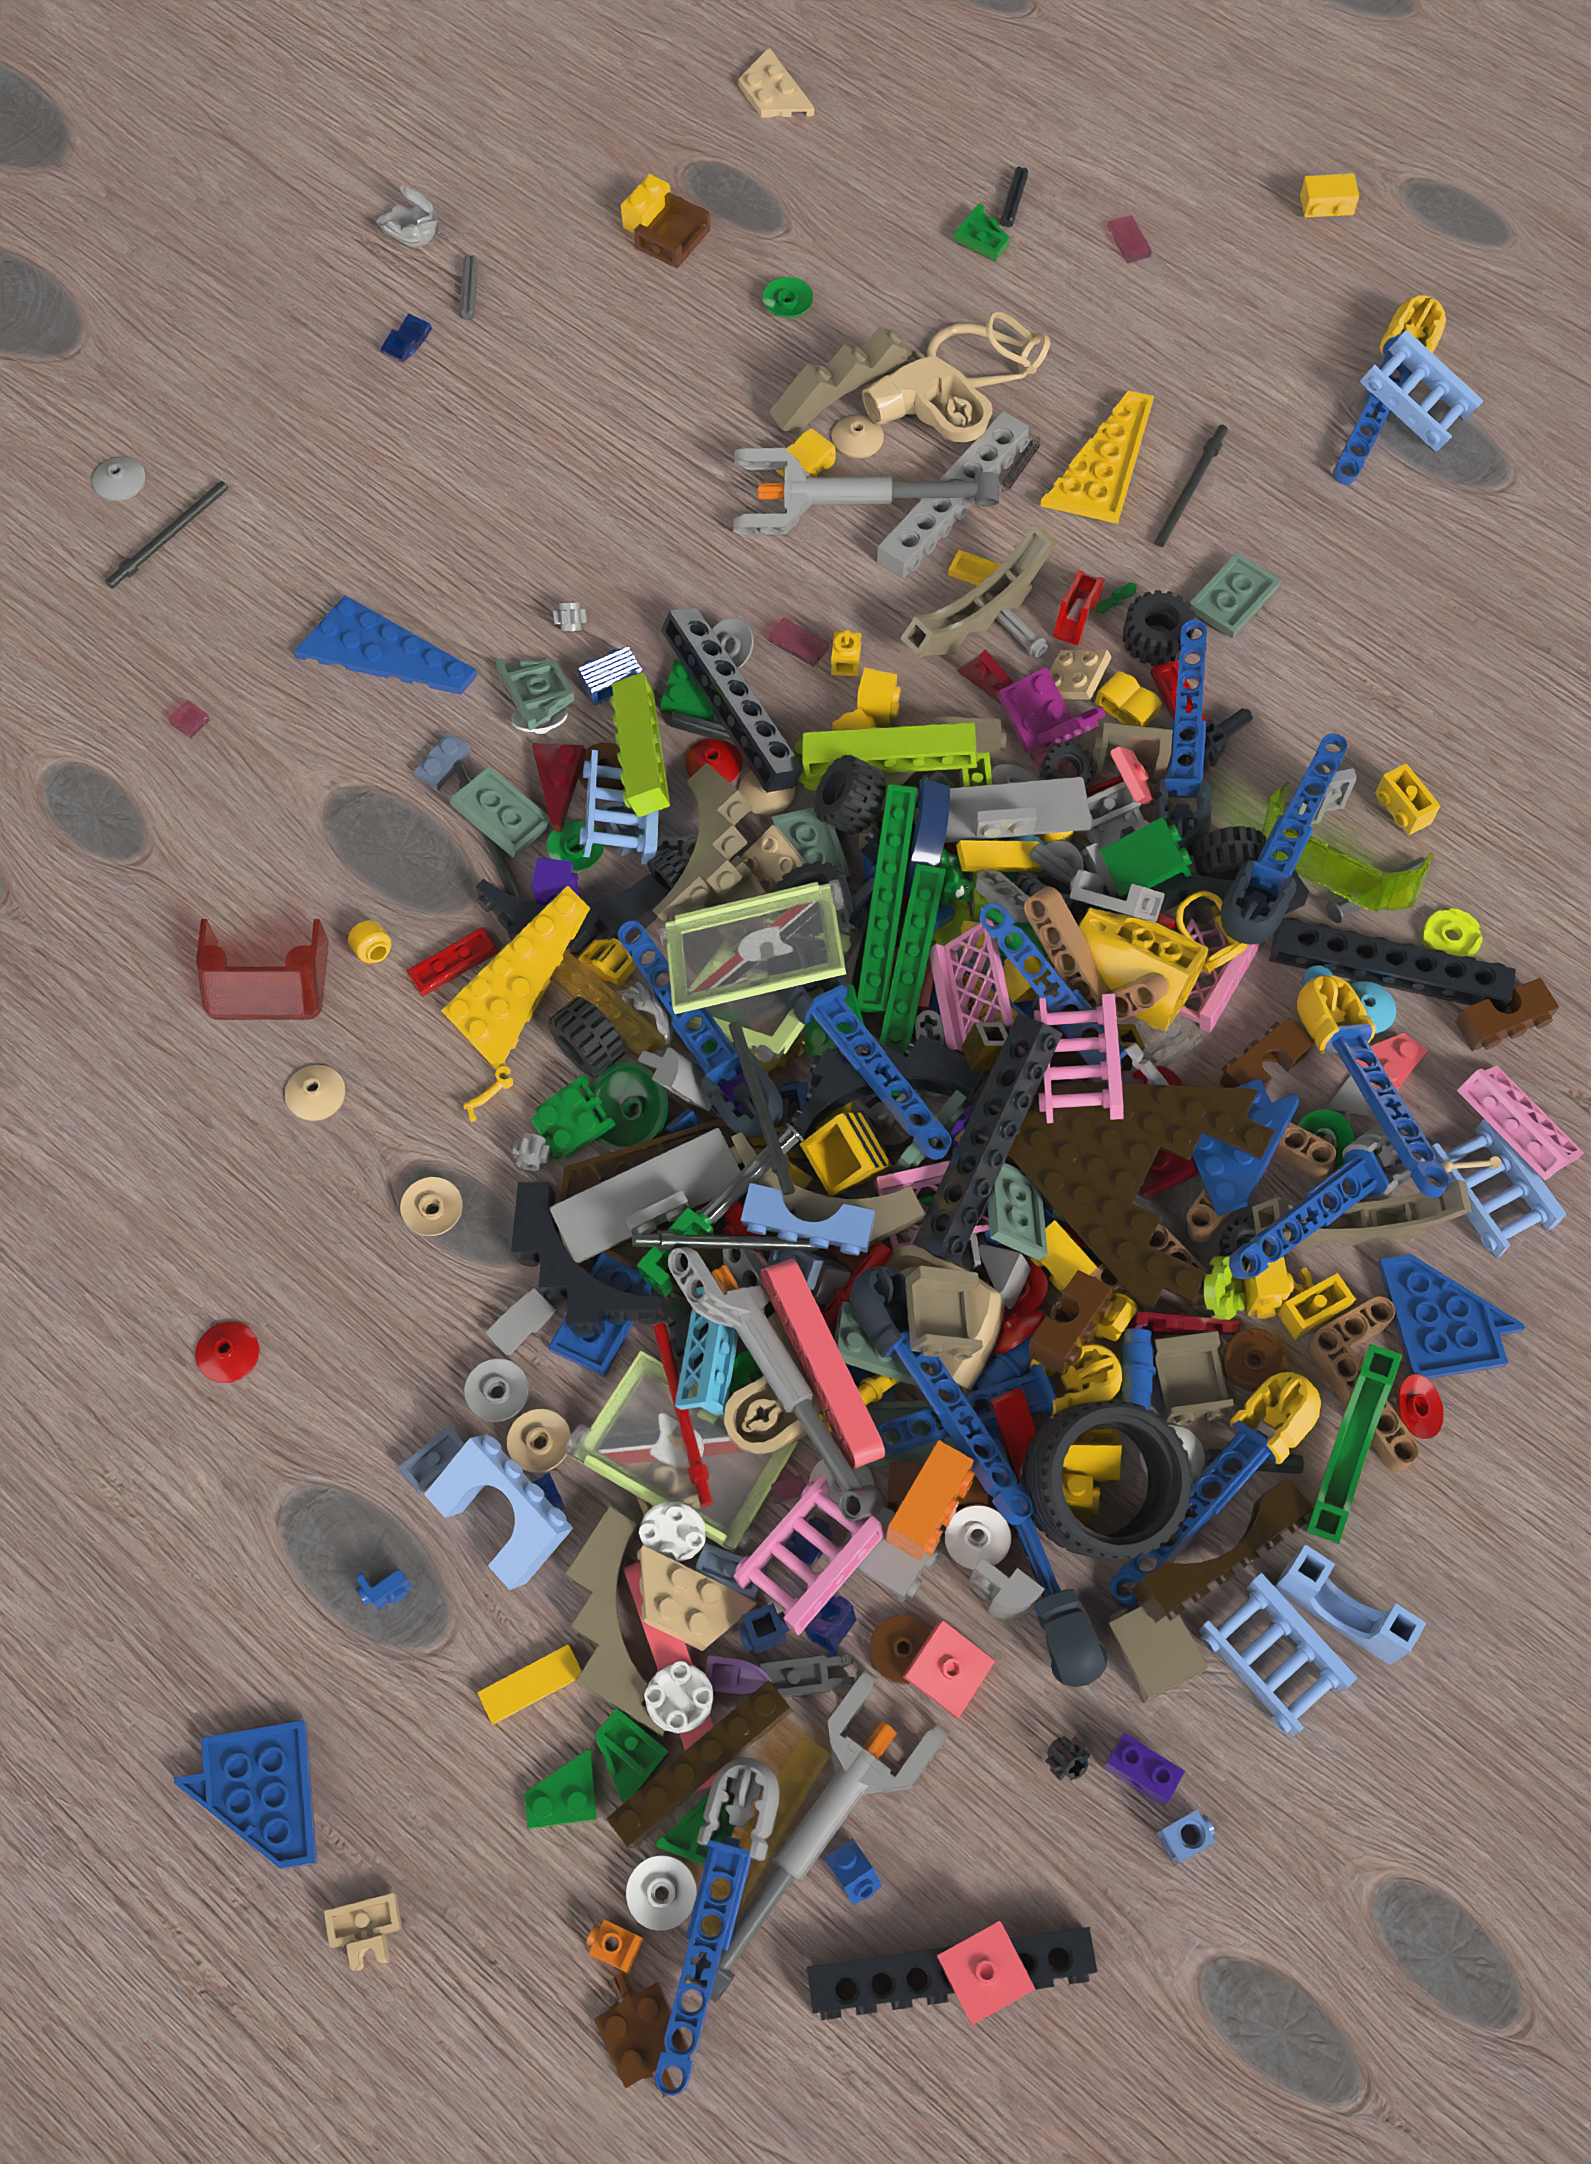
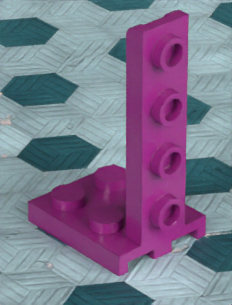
(1040, 712)

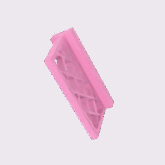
(1225, 983)
(950, 989)
(1519, 1121)
(919, 1178)

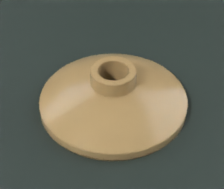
(857, 436)
(765, 803)
(319, 1103)
(426, 1194)
(536, 1426)

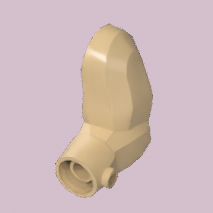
(933, 393)
(756, 1416)

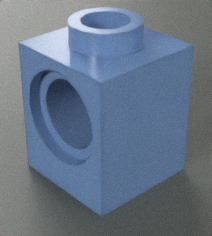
(1172, 1840)

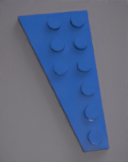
(378, 647)

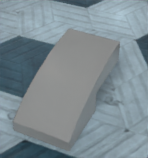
(520, 1320)

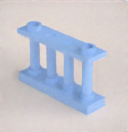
(1432, 373)
(648, 823)
(1525, 1182)
(1309, 1648)

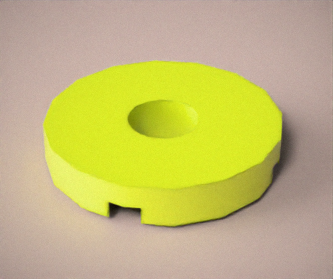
(1452, 920)

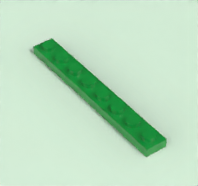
(886, 899)
(912, 959)

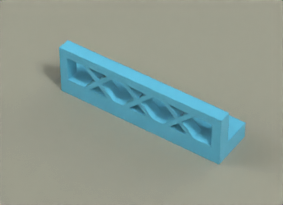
(716, 1369)

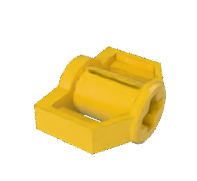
(608, 960)
(1117, 1320)

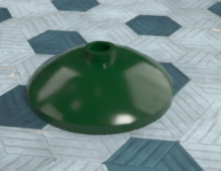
(621, 1090)

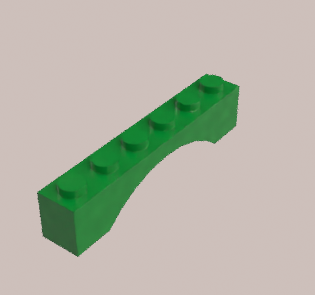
(1352, 1443)

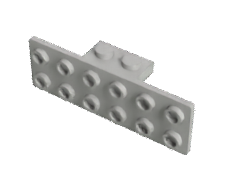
(1017, 809)
(645, 1196)

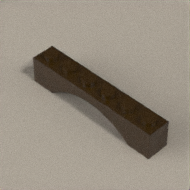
(987, 1039)
(1175, 1583)
(697, 1764)

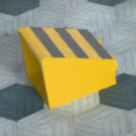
(847, 1153)

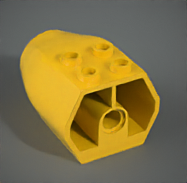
(1133, 947)

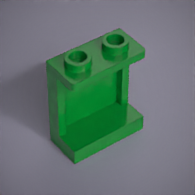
(1146, 857)
(655, 1262)

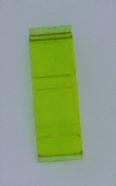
(1346, 874)

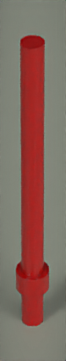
(698, 1471)

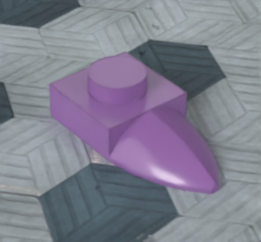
(734, 1675)

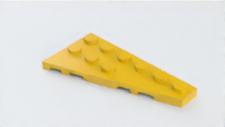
(1103, 468)
(508, 990)

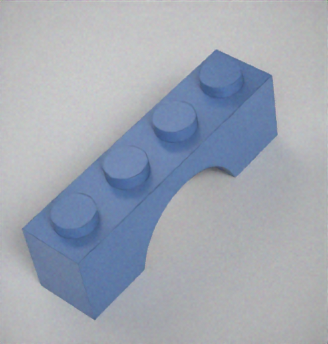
(847, 1228)

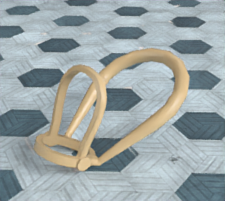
(1024, 365)

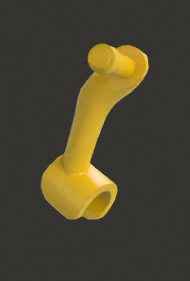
(490, 1092)

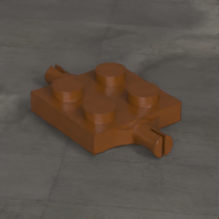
(636, 2032)

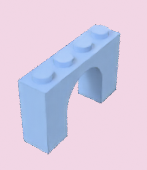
(537, 1523)
(1382, 1633)

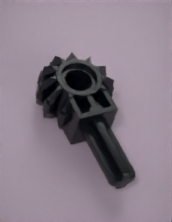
(1216, 737)

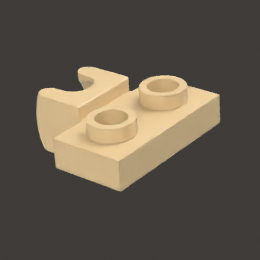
(363, 1928)

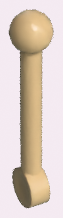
(1493, 1163)

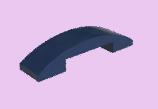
(930, 829)

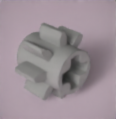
(570, 616)
(531, 1152)

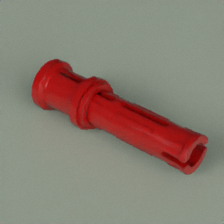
(877, 1257)

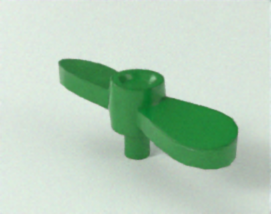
(1116, 597)

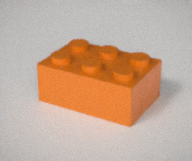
(931, 1501)

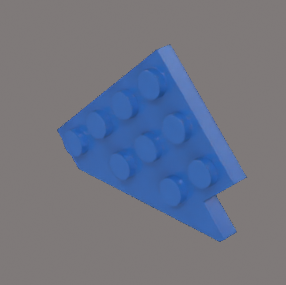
(1231, 1174)
(1441, 1322)
(261, 1790)

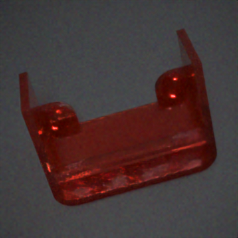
(262, 992)

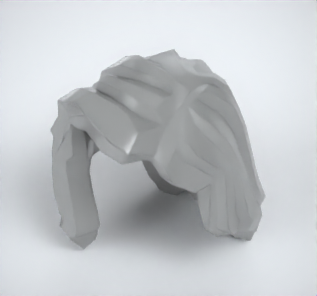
(411, 226)
(650, 1007)

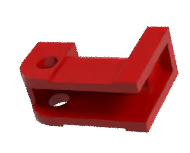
(1076, 605)

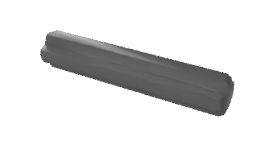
(469, 284)

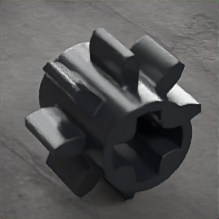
(1067, 1758)

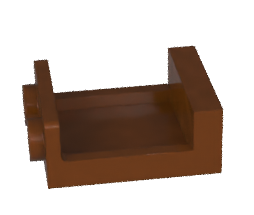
(674, 231)

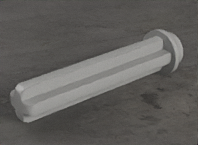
(1035, 645)

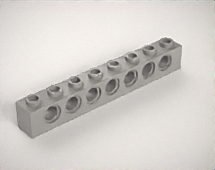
(935, 516)

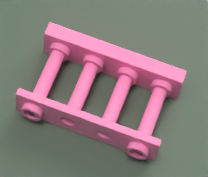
(1107, 1070)
(820, 1585)

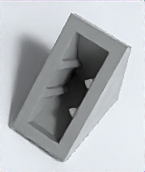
(1007, 1272)

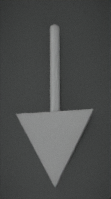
(1349, 1101)

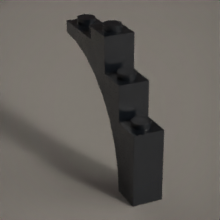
(1204, 909)
(603, 917)
(924, 1066)
(589, 1300)

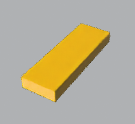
(997, 855)
(530, 1684)

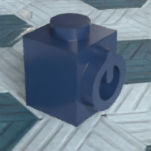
(762, 1629)

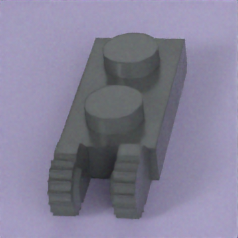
(807, 1675)

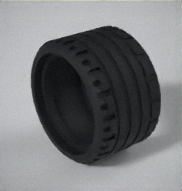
(1167, 1479)

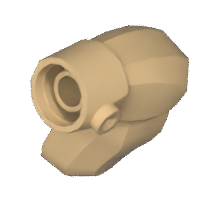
(986, 1314)

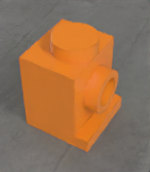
(627, 1949)

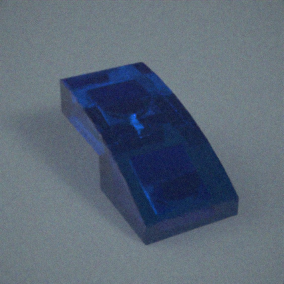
(407, 339)

